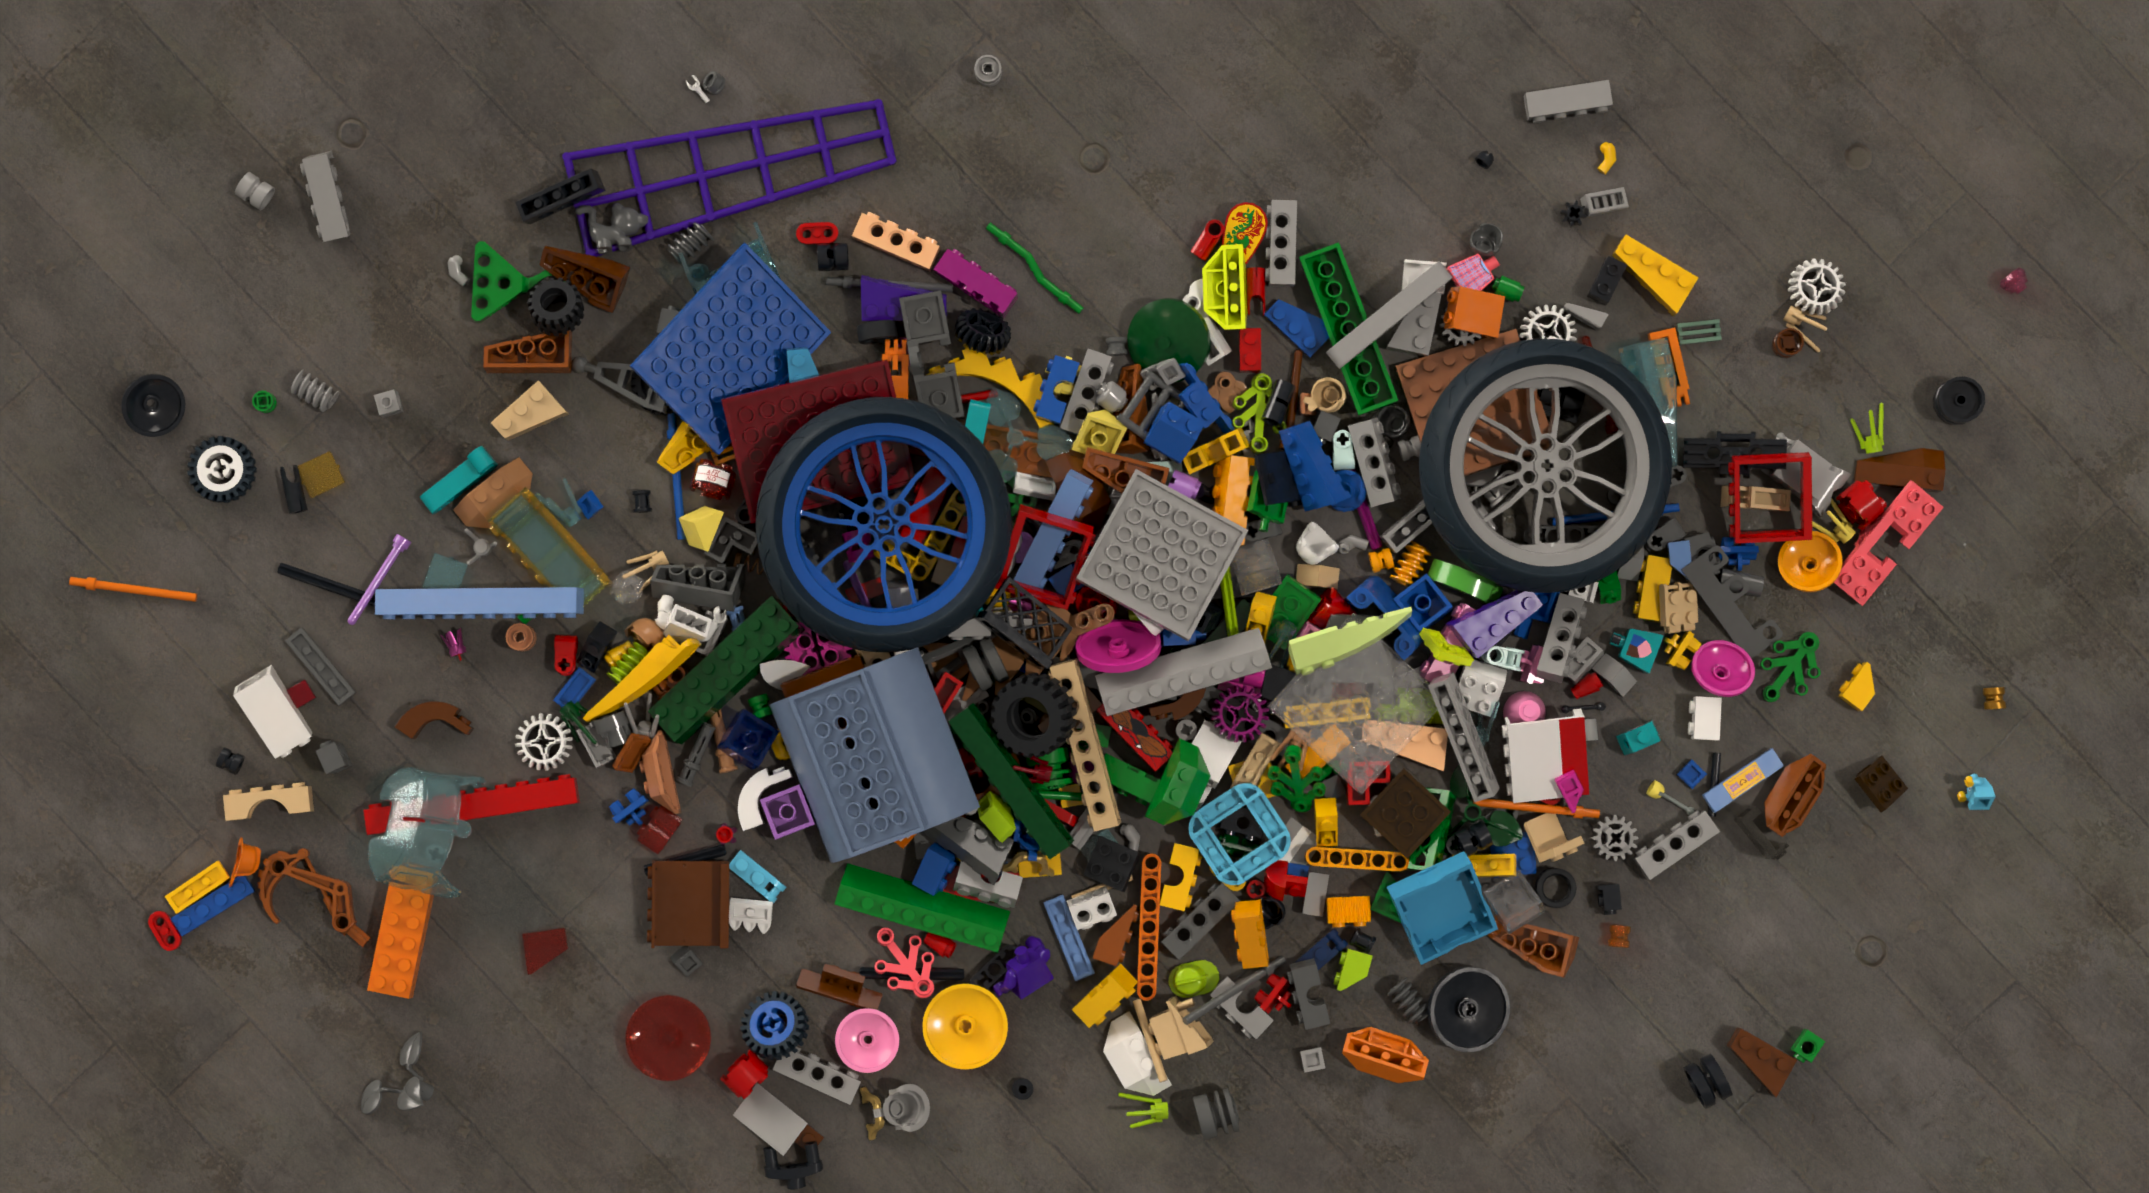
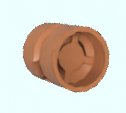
(521, 637)

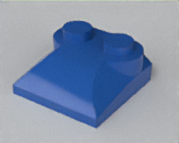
(1524, 854)

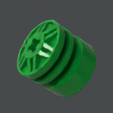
(1055, 759)

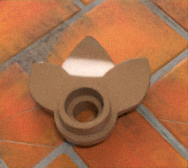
(1226, 394)

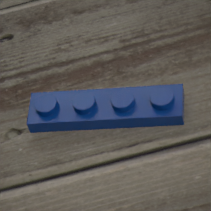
(212, 905)

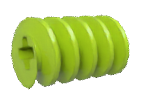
(628, 664)

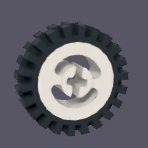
(242, 464)

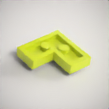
(1443, 651)

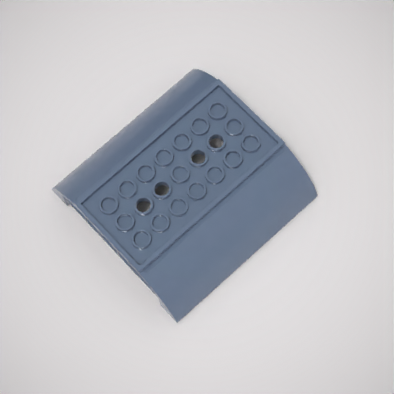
(898, 746)

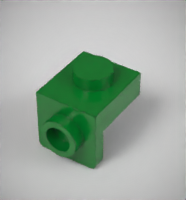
(1609, 589)

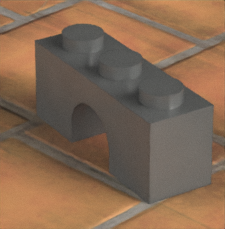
(1304, 976)

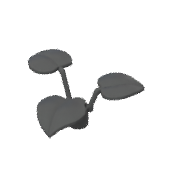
(415, 1088)

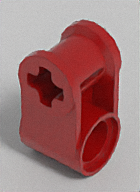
(565, 650)

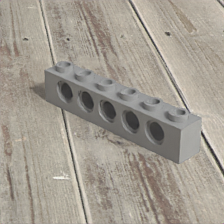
(1464, 737)

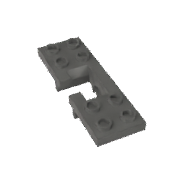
(925, 322)

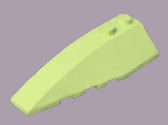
(1335, 644)

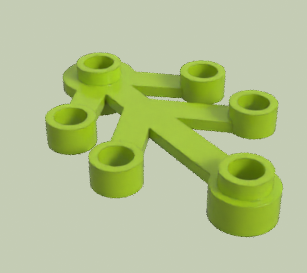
(1256, 409)

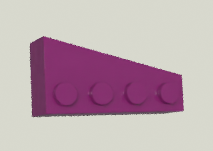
(976, 283)

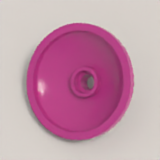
(1723, 659)

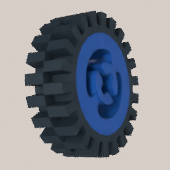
(766, 1013)

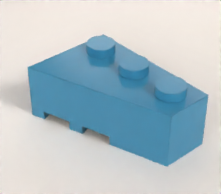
(800, 364)

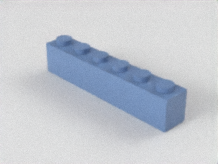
(1049, 537)

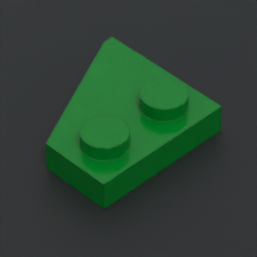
(1382, 901)

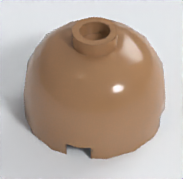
(645, 633)

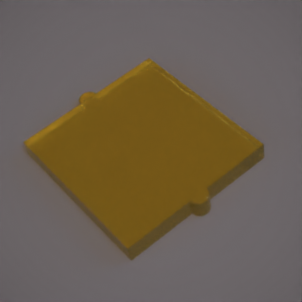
(321, 474)

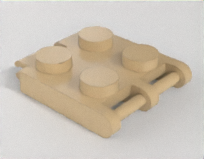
(1678, 607)

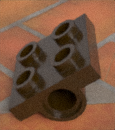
(1881, 783)

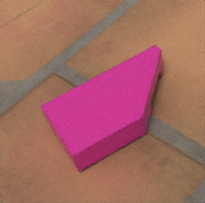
(1570, 789)

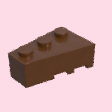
(1763, 1060)

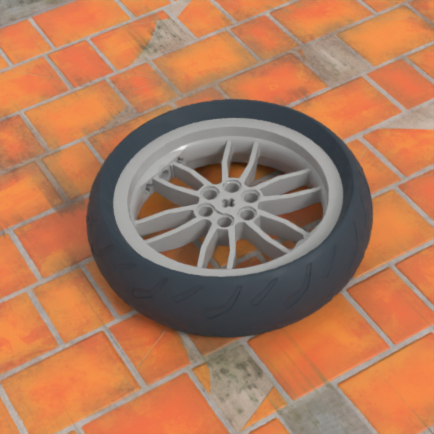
(1558, 564)

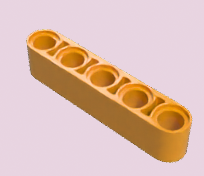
(1346, 854)

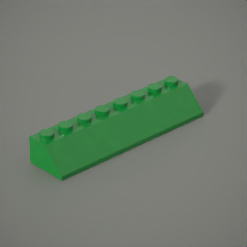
(1342, 313)
(911, 906)

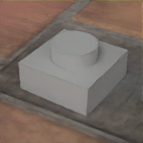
(1312, 1059)

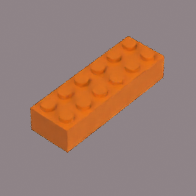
(400, 942)

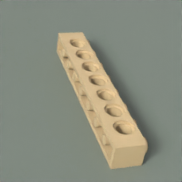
(1110, 817)

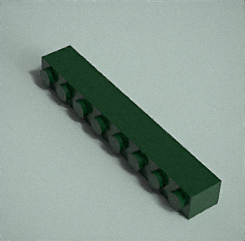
(1013, 785)

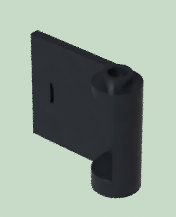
(1277, 479)

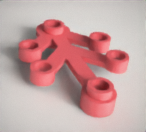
(906, 966)

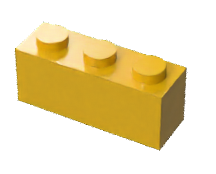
(1655, 572)

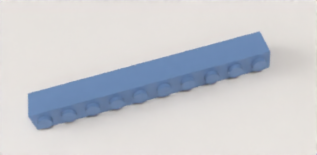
(479, 601)

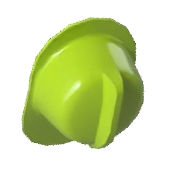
(1193, 978)

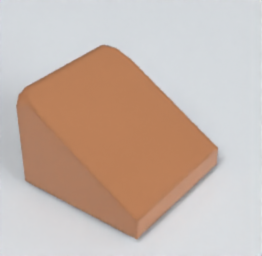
(1304, 407)

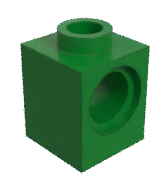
(1816, 1045)

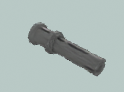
(693, 765)

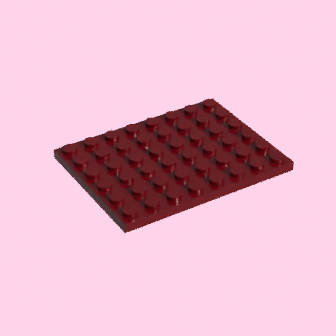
(768, 417)

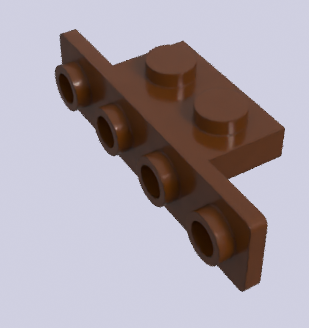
(839, 986)

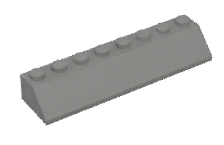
(1184, 672)

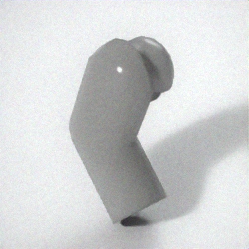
(455, 271)
(1351, 542)

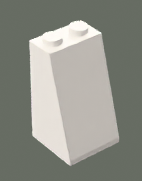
(272, 712)

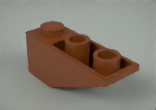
(1112, 940)

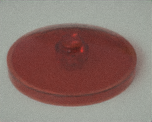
(668, 1038)

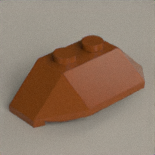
(1794, 794)

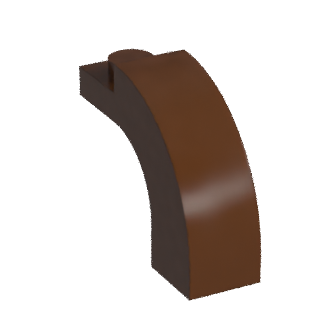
(1180, 708)
(419, 716)

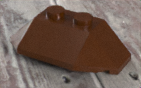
(1099, 501)

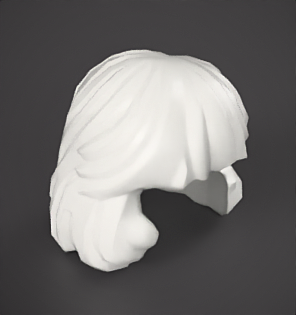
(1315, 544)

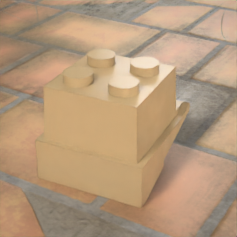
(1173, 1035)

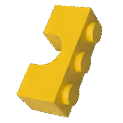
(1216, 450)
(1178, 896)

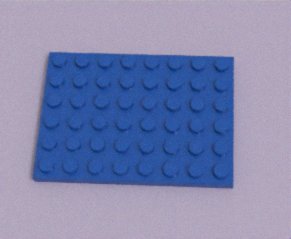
(728, 344)

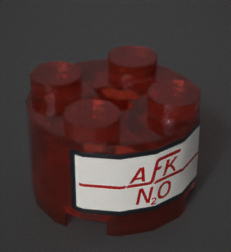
(713, 480)

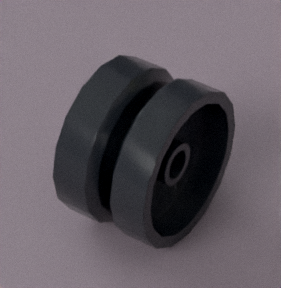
(1969, 393)
(1705, 1082)

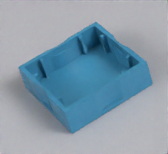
(1442, 907)

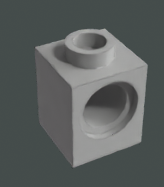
(388, 403)

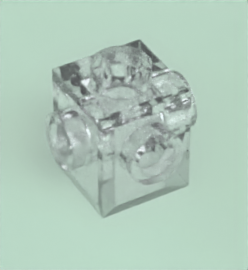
(626, 590)

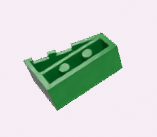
(1131, 780)

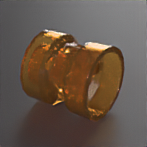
(1618, 930)

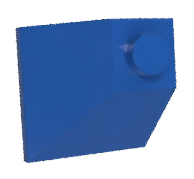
(1426, 601)

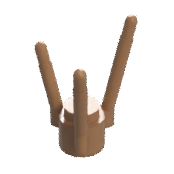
(1293, 739)

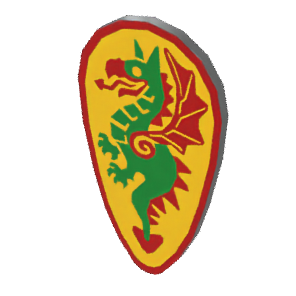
(1246, 226)

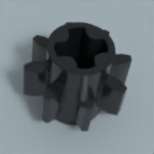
(1573, 208)

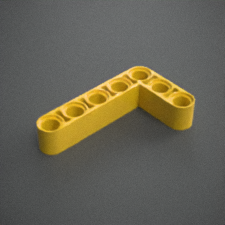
(932, 541)

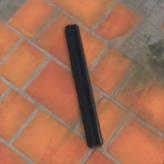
(323, 582)
(935, 974)

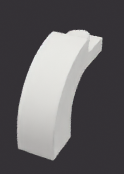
(748, 802)

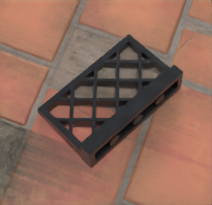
(1012, 636)

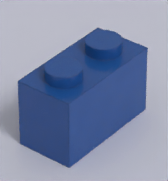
(934, 869)

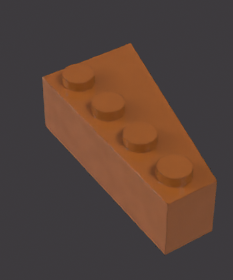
(530, 355)

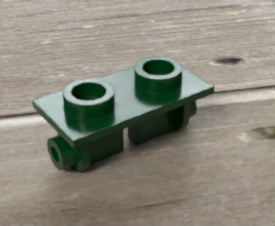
(1232, 847)

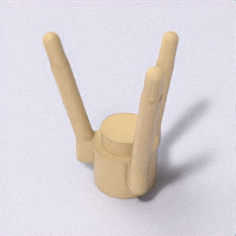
(1796, 316)
(657, 558)

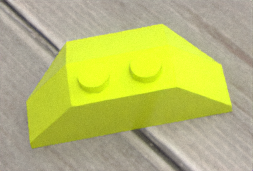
(1226, 287)

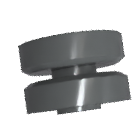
(985, 664)

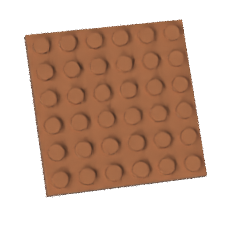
(1428, 377)

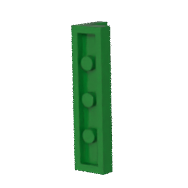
(1438, 836)

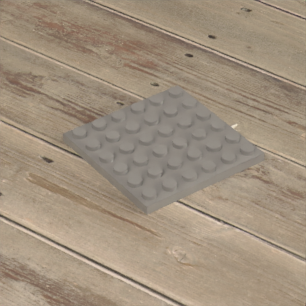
(1162, 555)

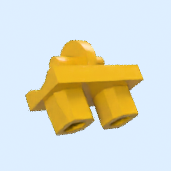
(1686, 642)

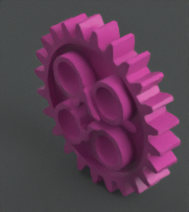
(799, 652)

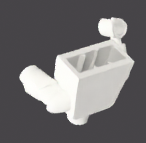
(684, 623)

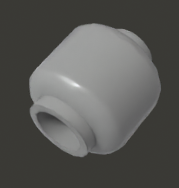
(1111, 396)

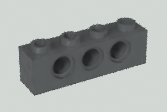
(1227, 902)

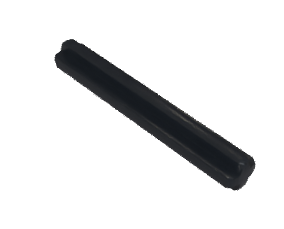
(701, 855)

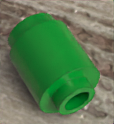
(1509, 288)

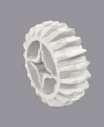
(1811, 303)
(1557, 317)
(544, 751)

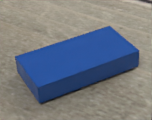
(575, 687)

